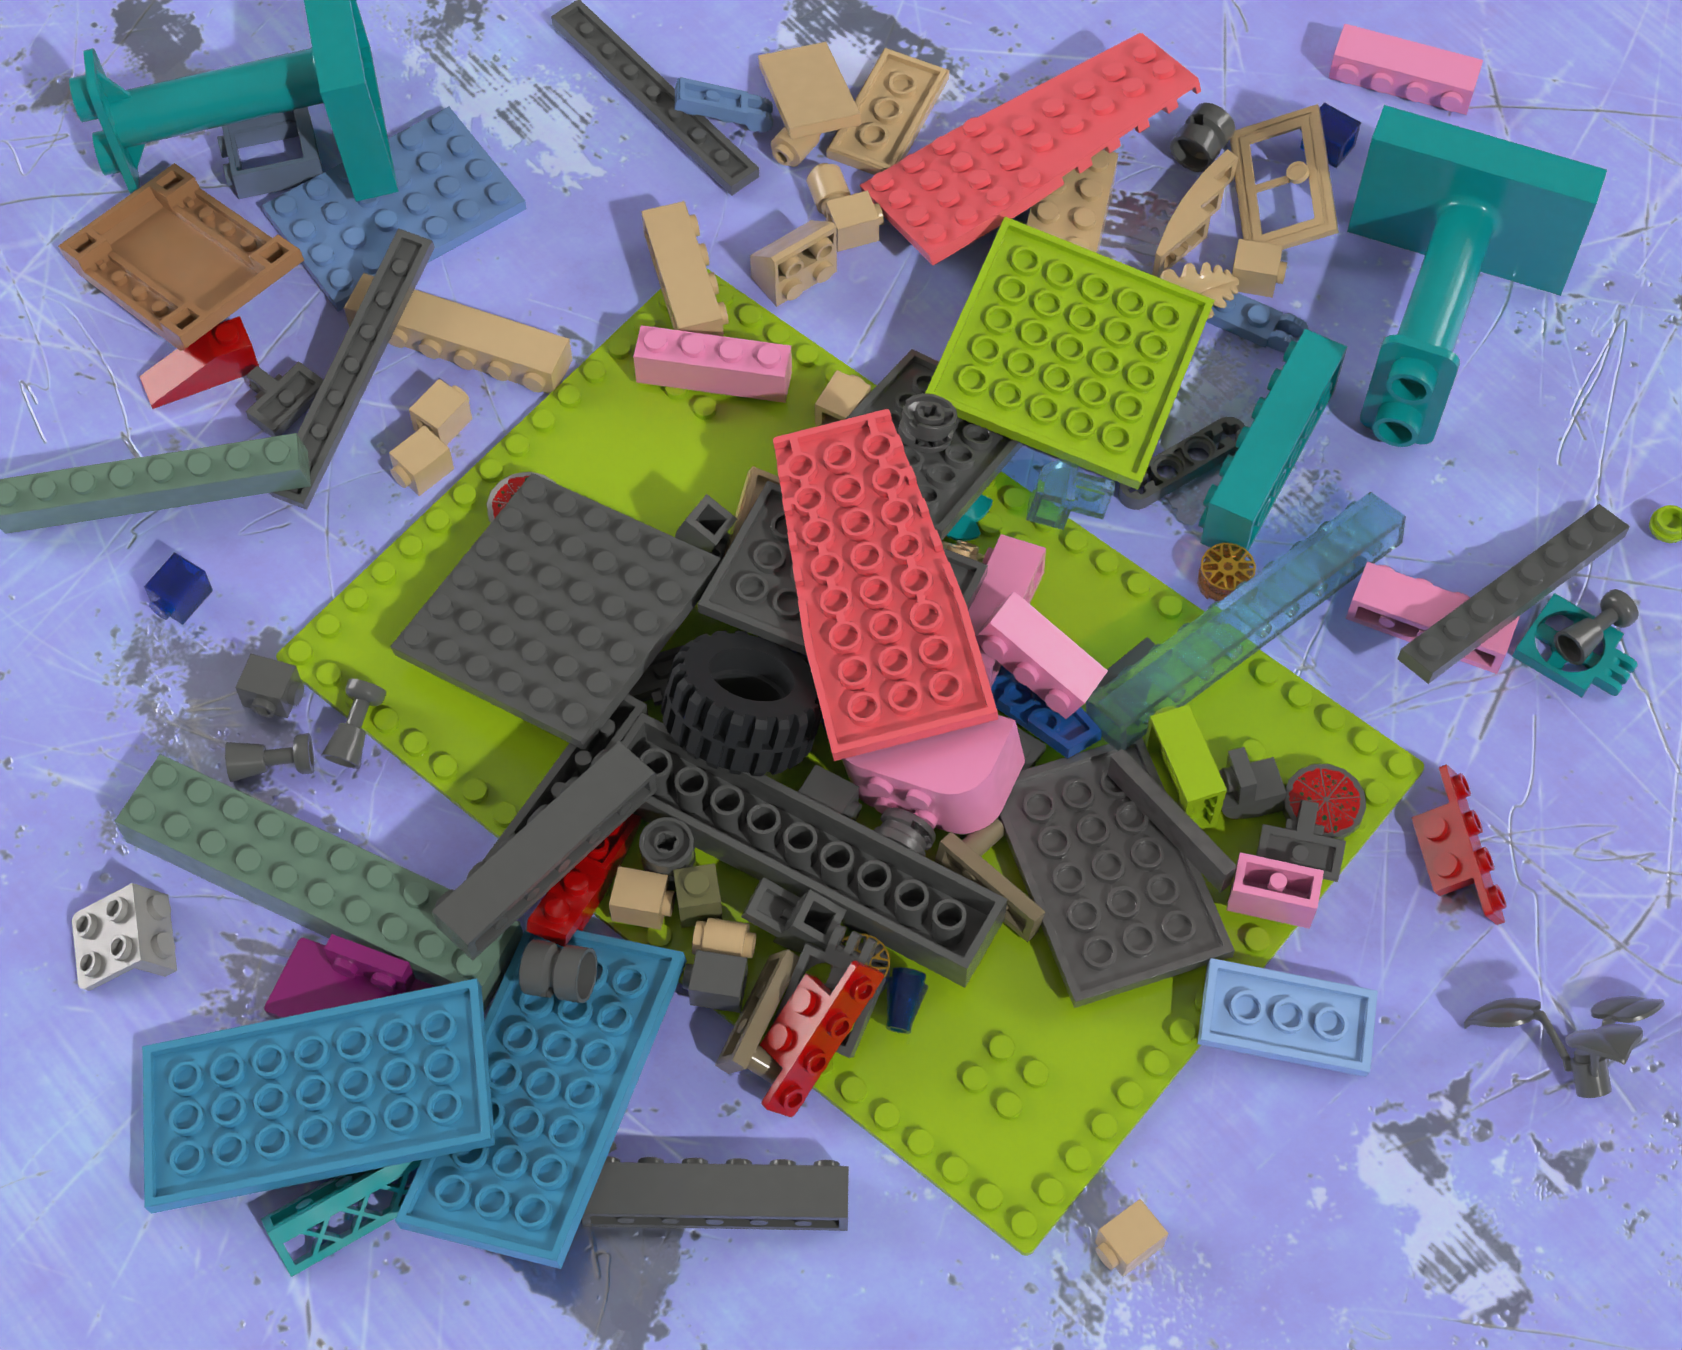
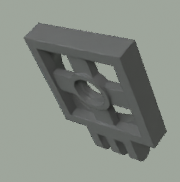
(840, 957)

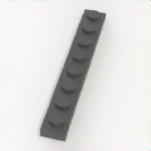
(654, 97)
(359, 357)
(1512, 593)

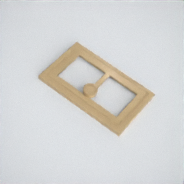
(1317, 170)

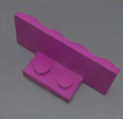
(337, 976)

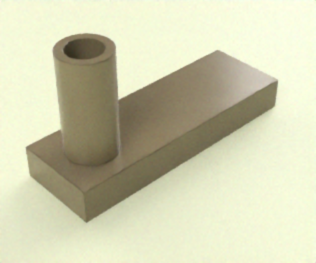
(965, 859)
(742, 1046)

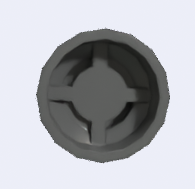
(1202, 137)
(667, 846)
(557, 970)

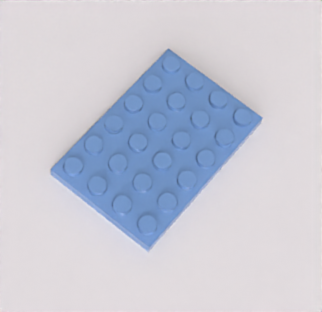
(445, 194)

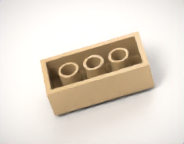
(1079, 206)

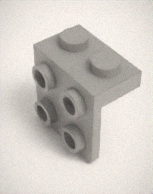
(123, 934)

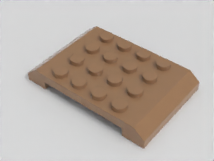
(178, 257)

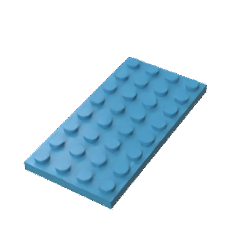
(315, 1096)
(557, 1102)

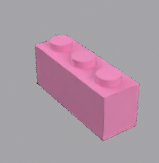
(1040, 655)

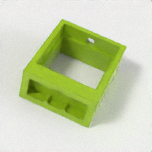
(1185, 764)

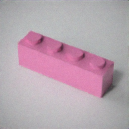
(1405, 69)
(713, 363)
(1011, 568)
(1411, 606)

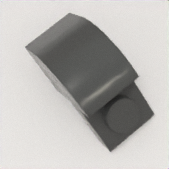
(707, 527)
(1251, 787)
(791, 917)

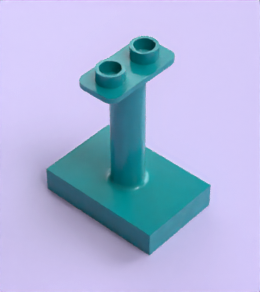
(331, 72)
(1470, 210)

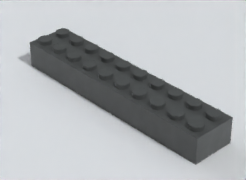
(807, 846)

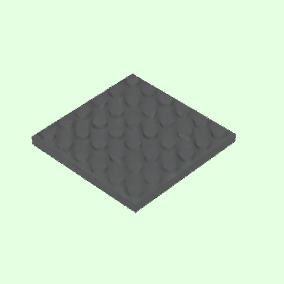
(557, 609)

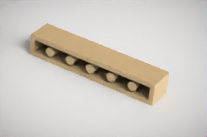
(476, 339)

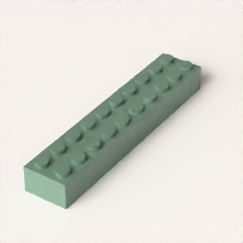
(302, 873)

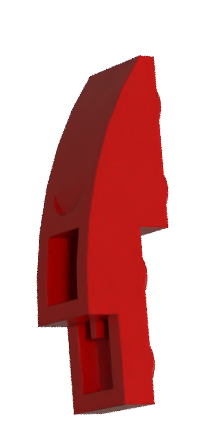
(580, 891)

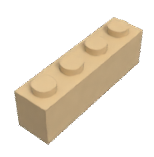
(682, 270)

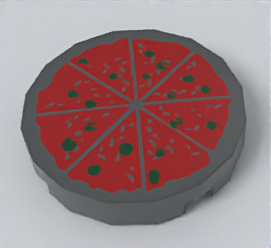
(1338, 795)

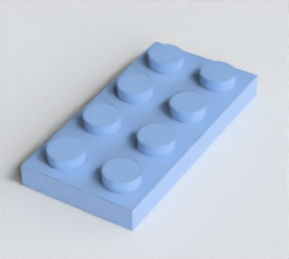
(1288, 1017)

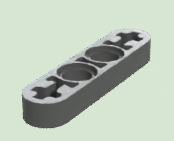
(1187, 468)

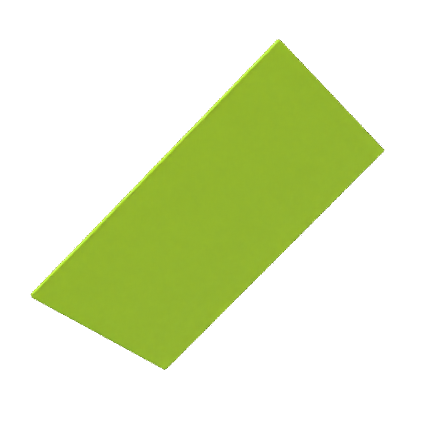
(1000, 1082)

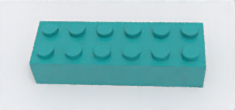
(1272, 442)

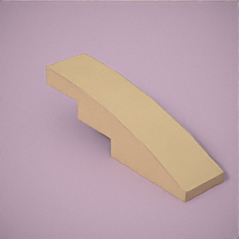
(1192, 216)

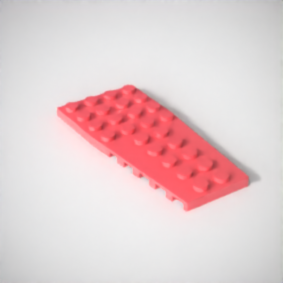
(1024, 147)
(876, 591)

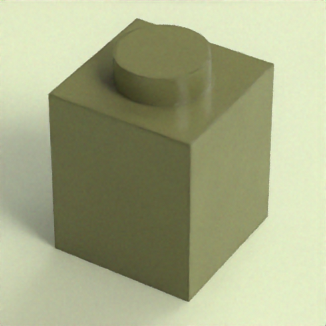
(697, 894)

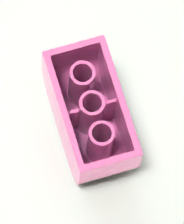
(946, 779)

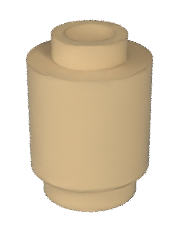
(792, 151)
(826, 184)
(724, 937)

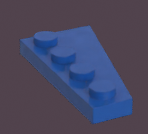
(1031, 712)

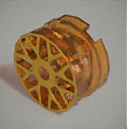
(1224, 570)

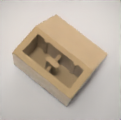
(796, 261)

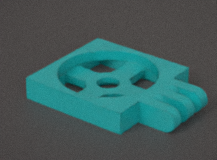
(1603, 671)

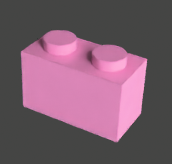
(1275, 890)

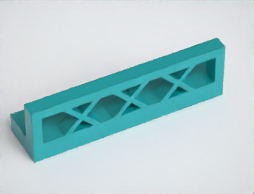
(327, 1200)

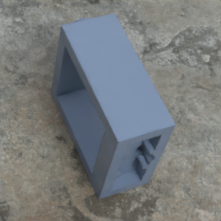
(273, 176)

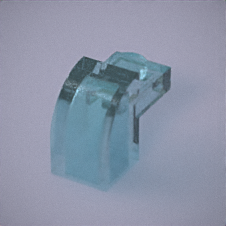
(1064, 490)

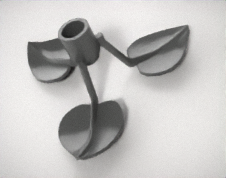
(1592, 1046)

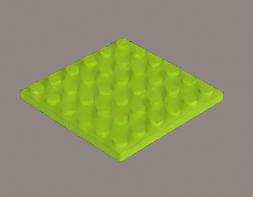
(1070, 352)

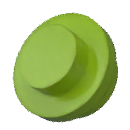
(1667, 524)

